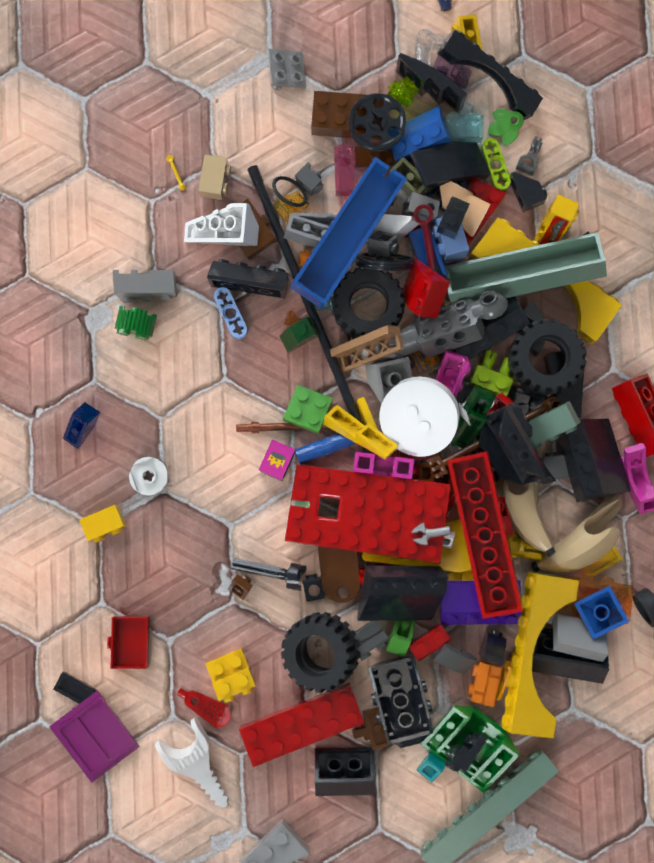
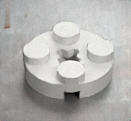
(139, 470)

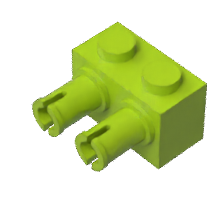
(486, 378)

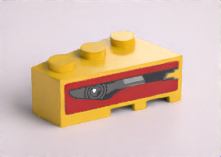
(557, 220)

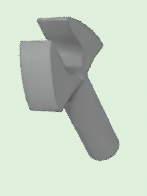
(430, 533)

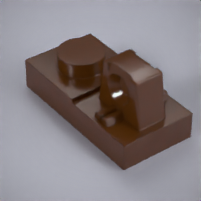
(240, 586)

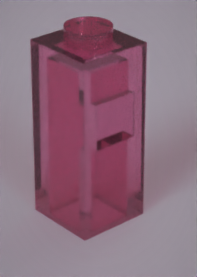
(343, 170)

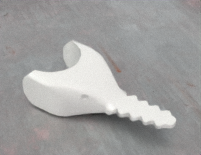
(194, 763)

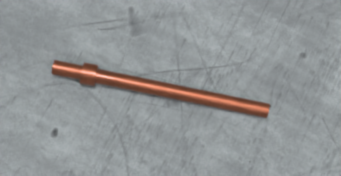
(255, 427)

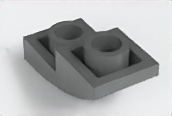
(455, 660)

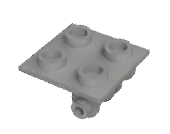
(286, 69)

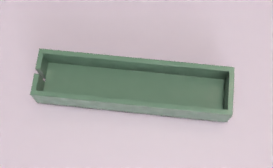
(529, 269)

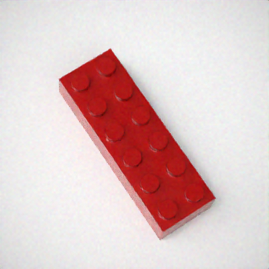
(301, 725)

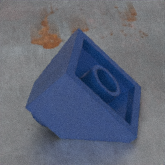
(602, 612)

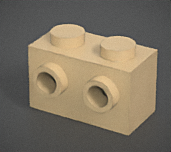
(214, 177)

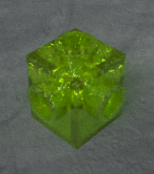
(403, 91)

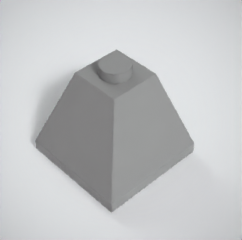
(386, 374)

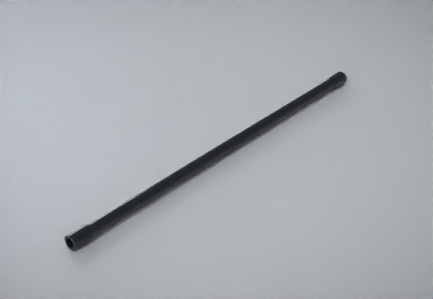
(258, 182)

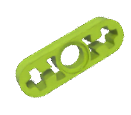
(499, 157)

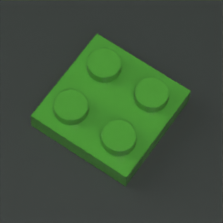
(307, 409)

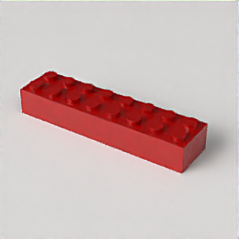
(485, 535)

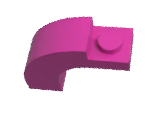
(640, 485)

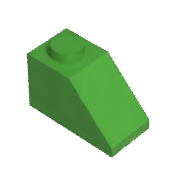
(401, 637)

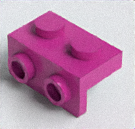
(452, 371)

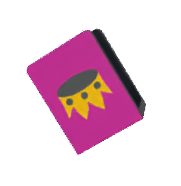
(277, 460)

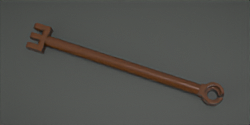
(441, 463)

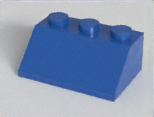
(421, 133)

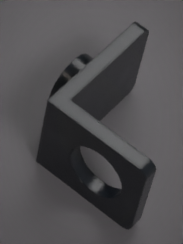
(313, 580)

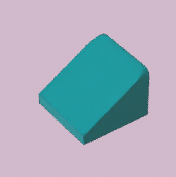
(431, 767)

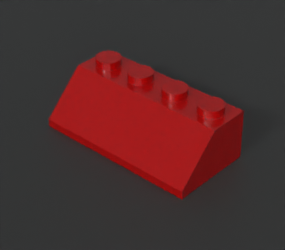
(637, 408)

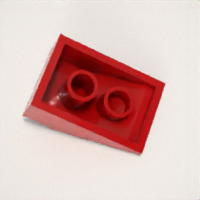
(424, 290)

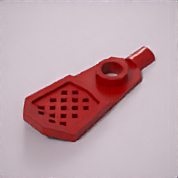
(204, 706)

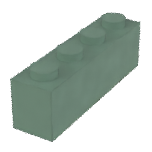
(553, 423)

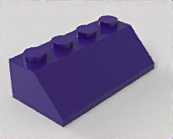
(462, 606)

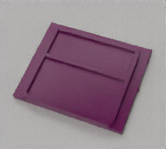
(94, 736)

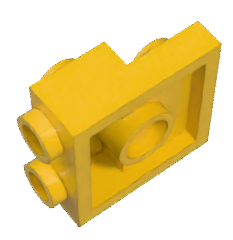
(231, 675)

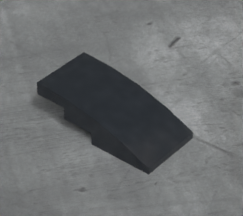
(431, 81)
(450, 163)

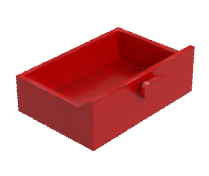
(129, 642)

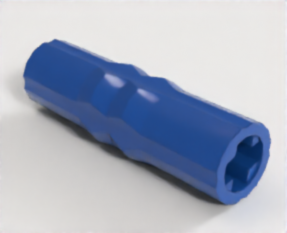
(322, 448)

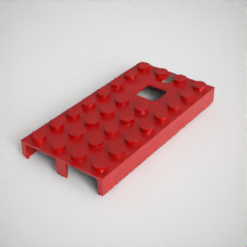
(372, 516)

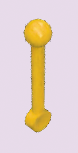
(170, 159)

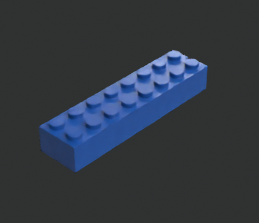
(348, 233)

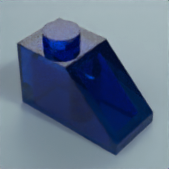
(81, 424)

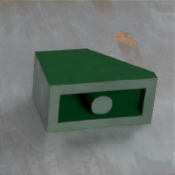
(299, 334)

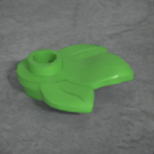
(503, 127)

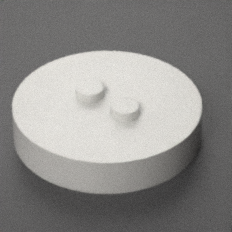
(420, 416)

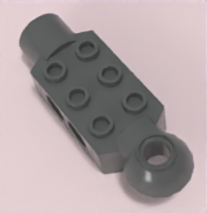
(454, 326)

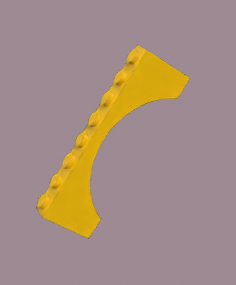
(592, 305)
(540, 601)

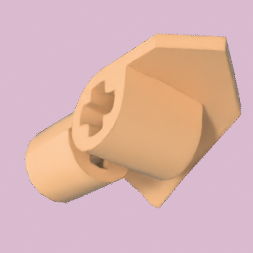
(476, 209)

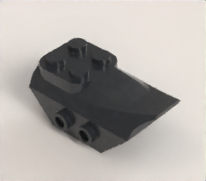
(510, 447)
(401, 701)

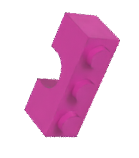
(377, 465)

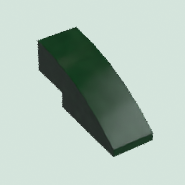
(476, 407)

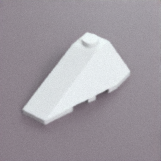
(226, 227)

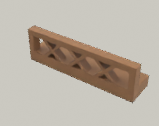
(364, 342)

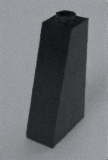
(554, 363)

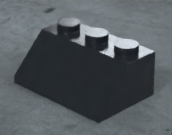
(344, 771)

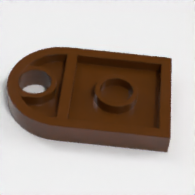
(339, 570)

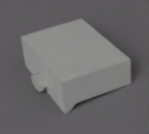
(573, 638)

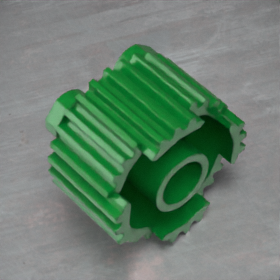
(135, 322)

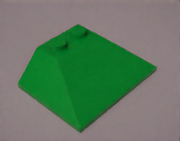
(495, 754)

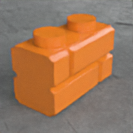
(485, 683)

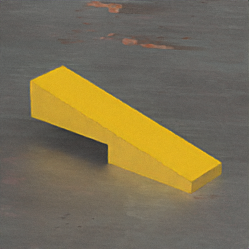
(364, 435)

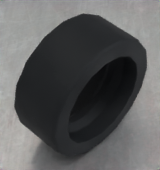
(645, 605)

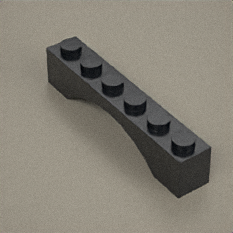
(520, 97)

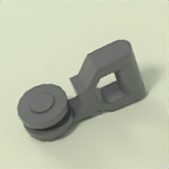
(536, 144)

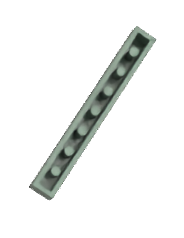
(490, 809)

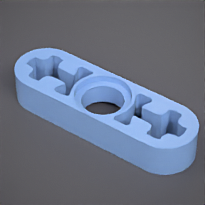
(229, 298)

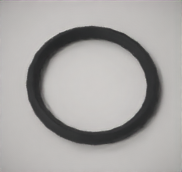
(284, 199)

